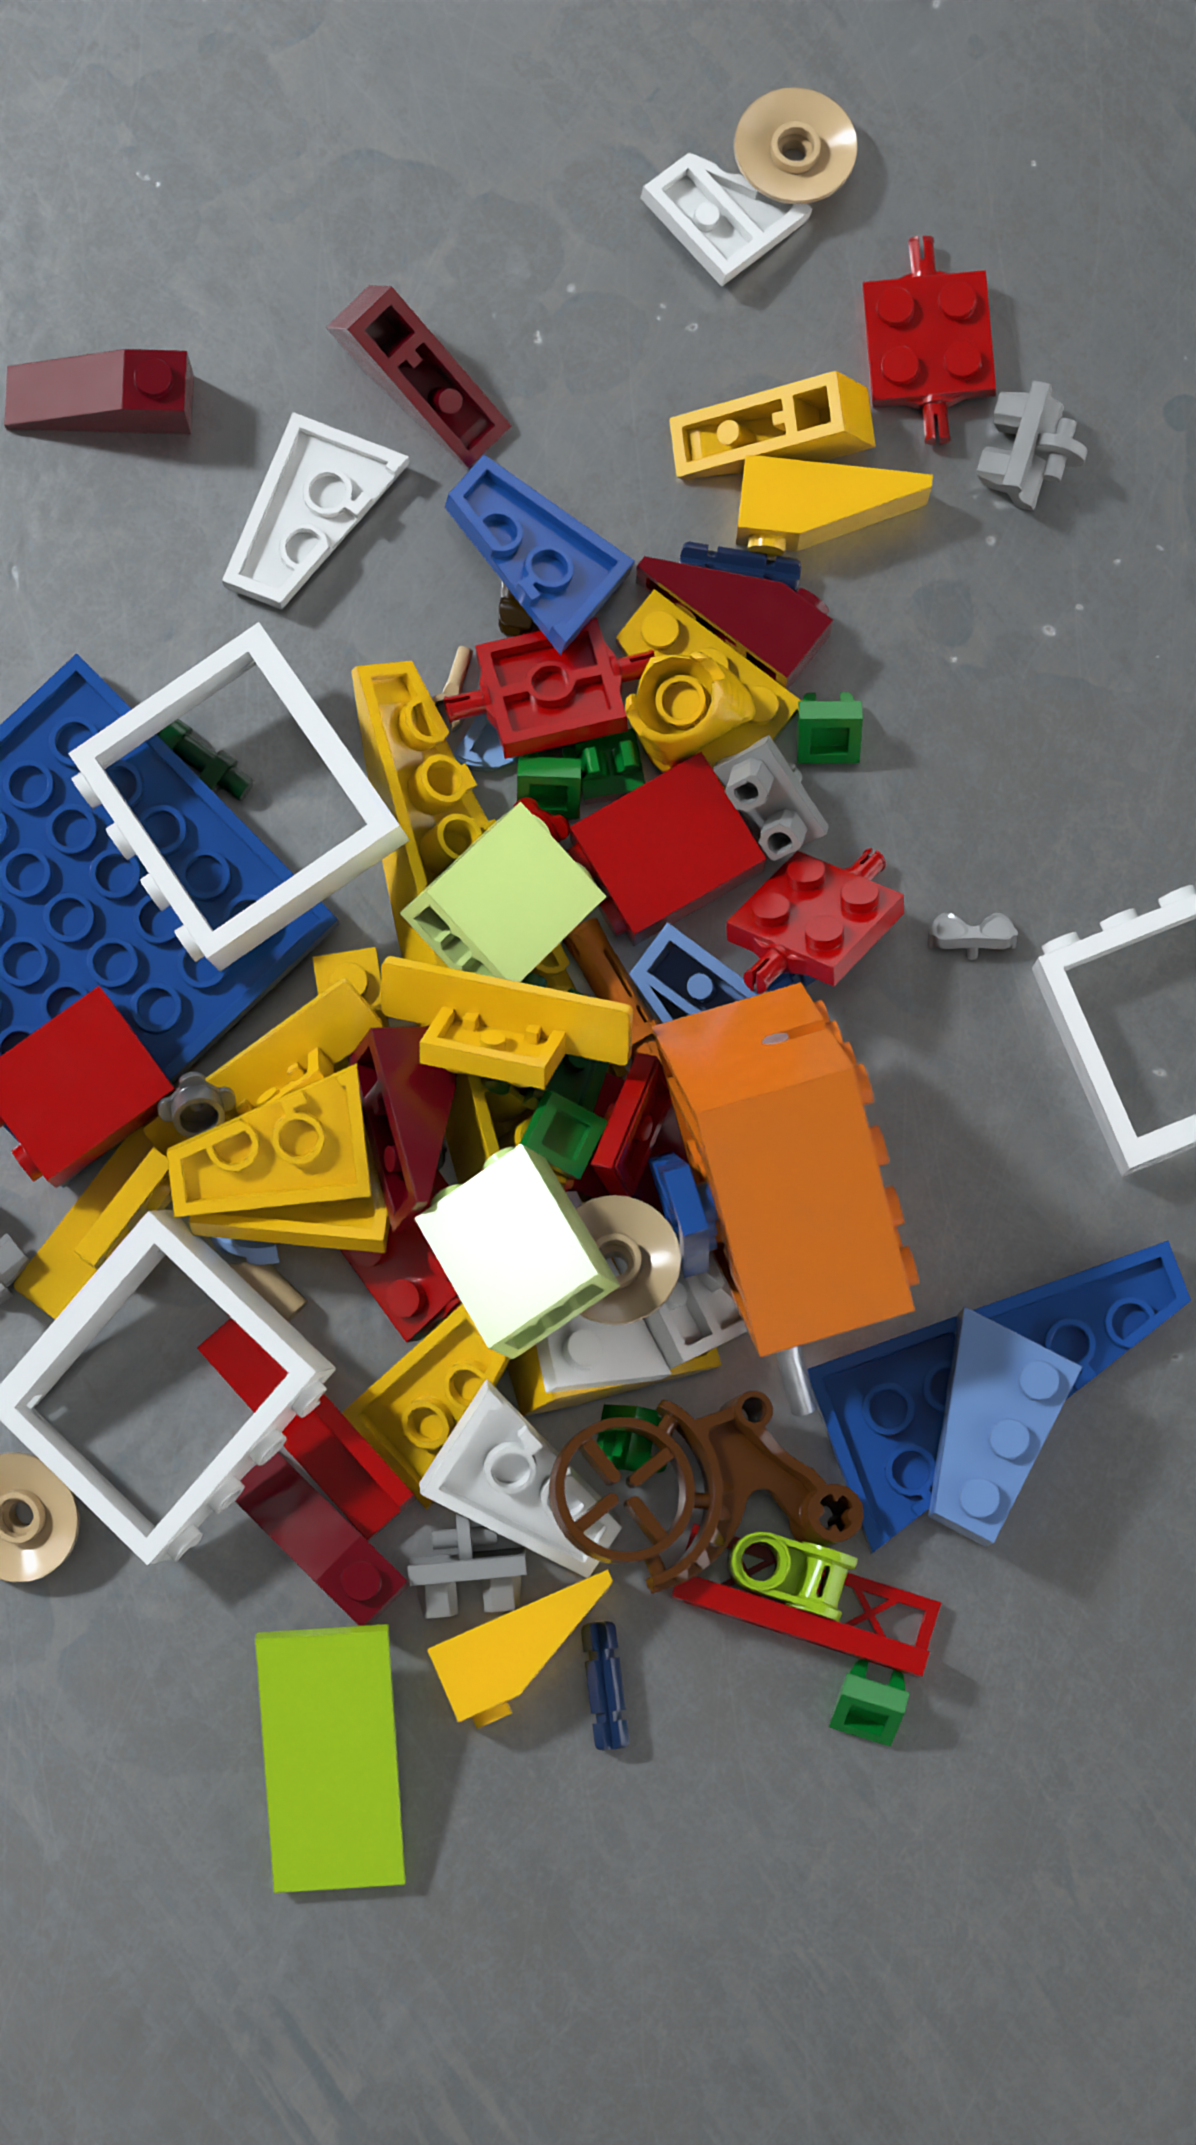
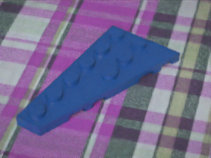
(890, 1398)

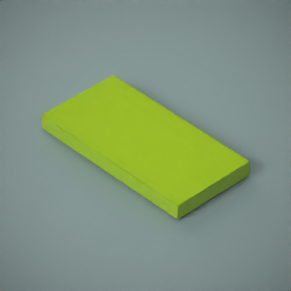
(330, 1758)

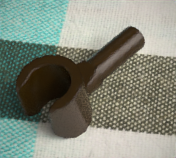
(512, 616)

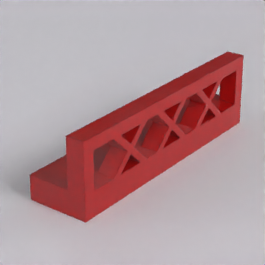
(320, 1442)
(814, 1628)

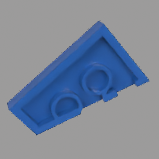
(537, 550)
(687, 1209)

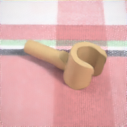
(456, 680)

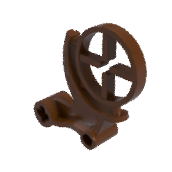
(734, 1462)

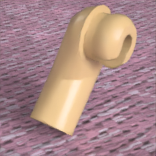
(272, 1288)

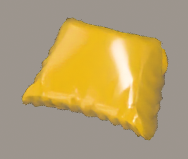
(685, 706)

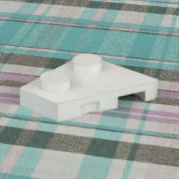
(720, 215)
(693, 1317)

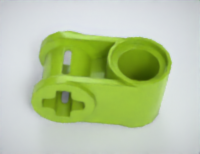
(795, 1573)

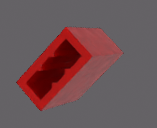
(665, 850)
(77, 1089)

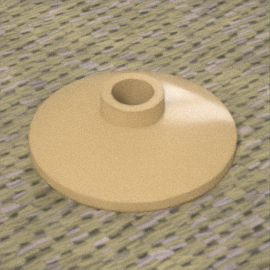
(801, 122)
(646, 1244)
(46, 1542)

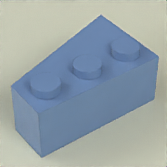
(684, 977)
(994, 1423)

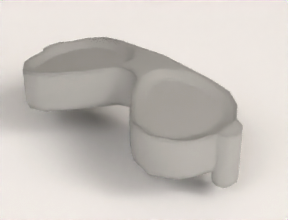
(953, 933)

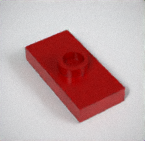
(632, 1126)

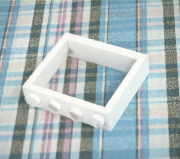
(298, 893)
(1049, 970)
(86, 1316)

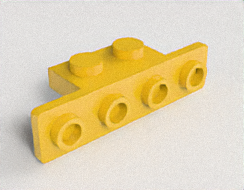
(501, 1024)
(287, 1056)
(102, 1217)

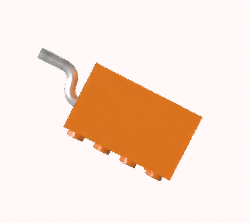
(794, 1173)

